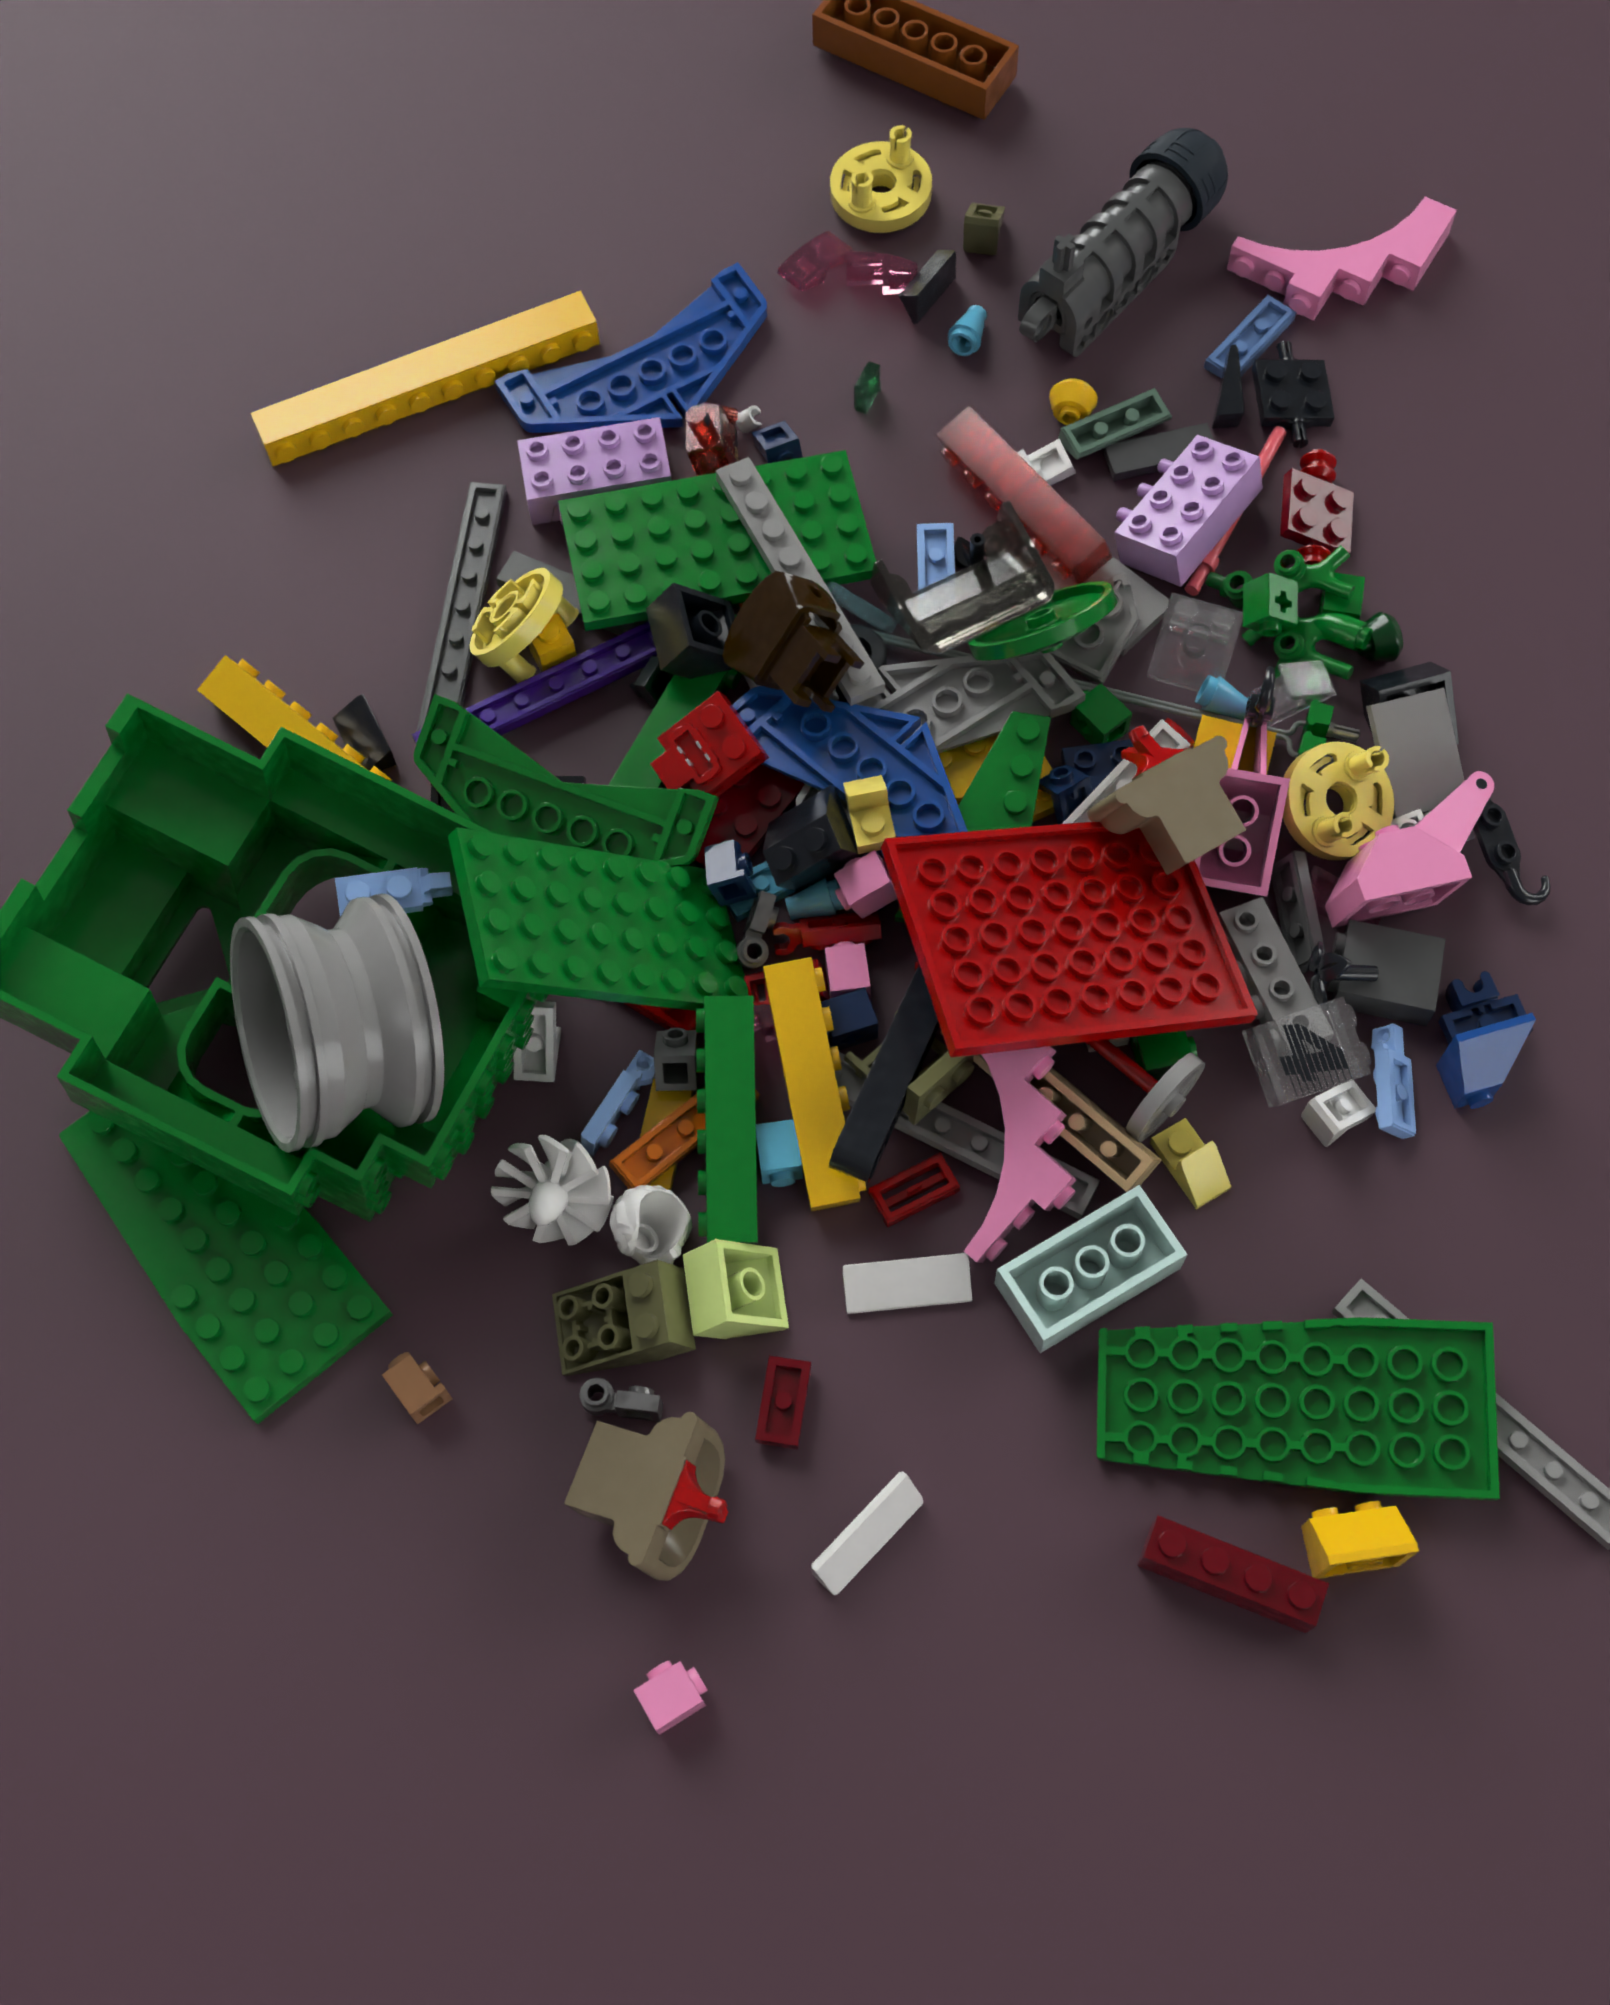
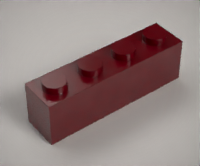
(1233, 1574)

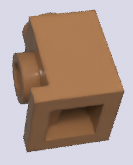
(415, 1388)

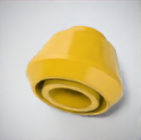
(1072, 400)

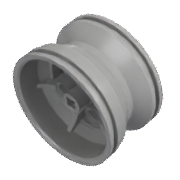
(336, 1021)

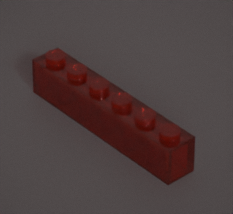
(1004, 476)

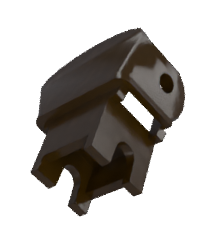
(780, 647)

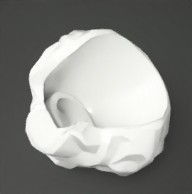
(650, 1224)

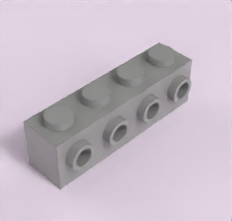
(1265, 961)

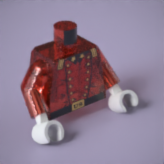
(713, 434)

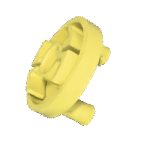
(885, 165)
(516, 619)
(1361, 783)

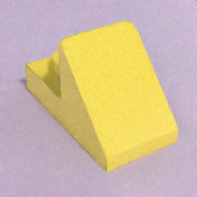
(869, 812)
(1192, 1163)

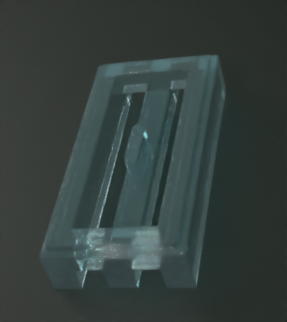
(861, 608)

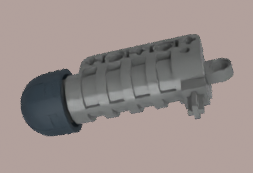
(1125, 244)

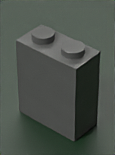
(1407, 972)

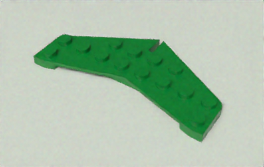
(517, 797)

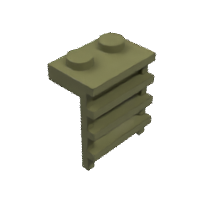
(932, 1083)

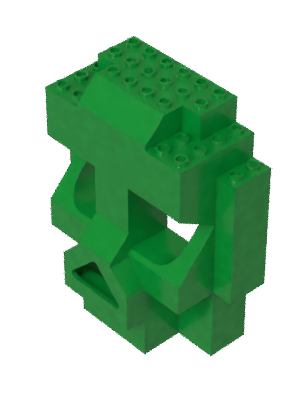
(198, 825)

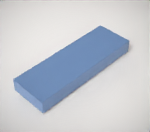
(1253, 335)

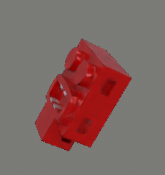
(708, 749)

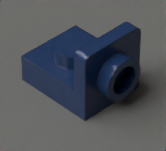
(777, 443)
(1067, 790)

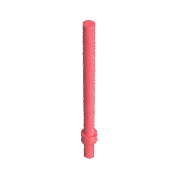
(1212, 560)

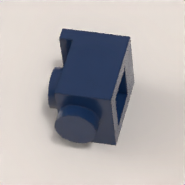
(729, 873)

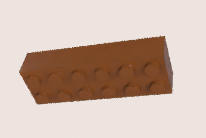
(919, 50)

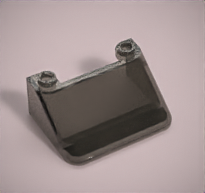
(976, 598)

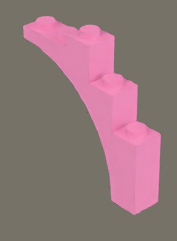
(1349, 271)
(1027, 1170)

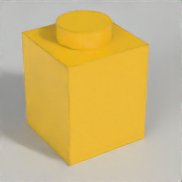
(552, 644)

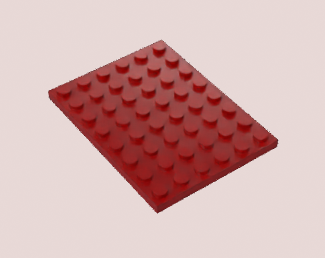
(1062, 937)

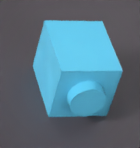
(778, 1153)

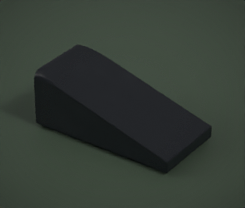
(1230, 401)

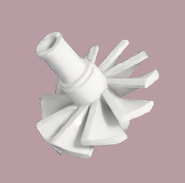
(564, 1194)

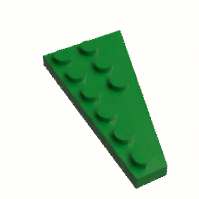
(1008, 779)

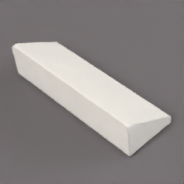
(907, 1283)
(867, 1534)

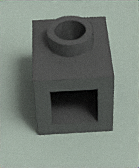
(675, 1060)

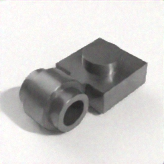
(761, 917)
(635, 1403)

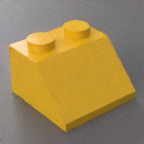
(1357, 1540)

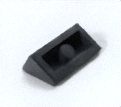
(929, 284)
(362, 732)

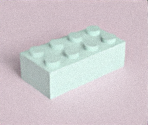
(1089, 1268)

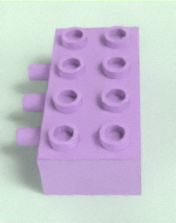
(591, 464)
(1187, 509)

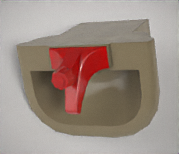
(1173, 800)
(653, 1490)

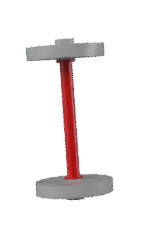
(1162, 1096)

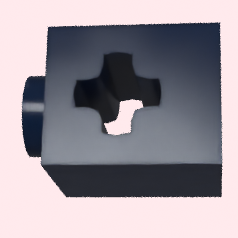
(852, 1019)

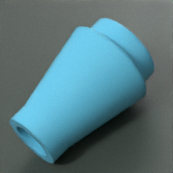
(967, 332)
(1221, 698)
(815, 900)

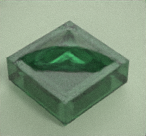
(867, 387)

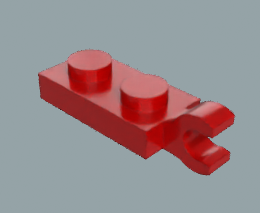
(827, 931)

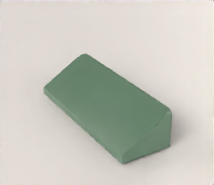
(1114, 424)

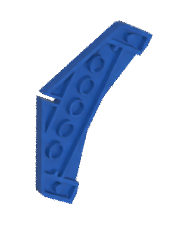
(640, 382)
(852, 746)

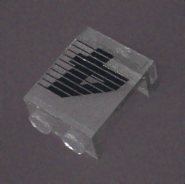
(1307, 1052)

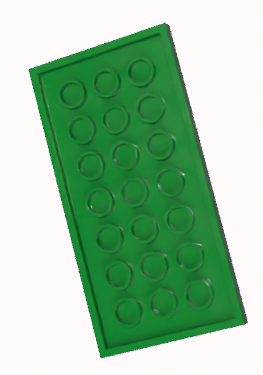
(685, 532)
(592, 923)

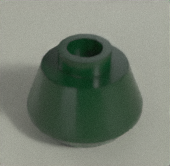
(1386, 638)

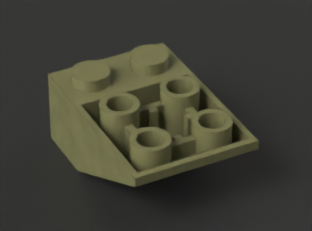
(624, 1319)

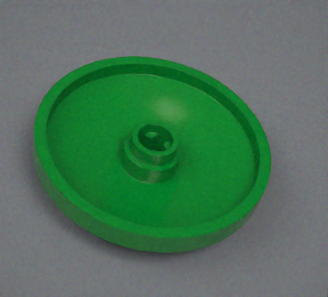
(1048, 627)

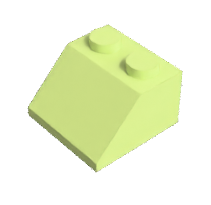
(734, 1290)

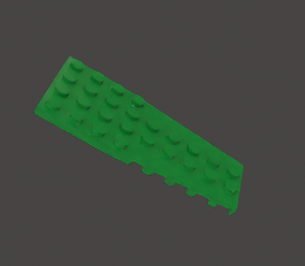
(242, 1277)
(1307, 1404)

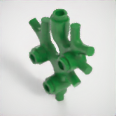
(1327, 626)

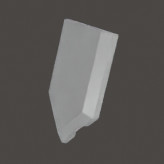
(1099, 647)

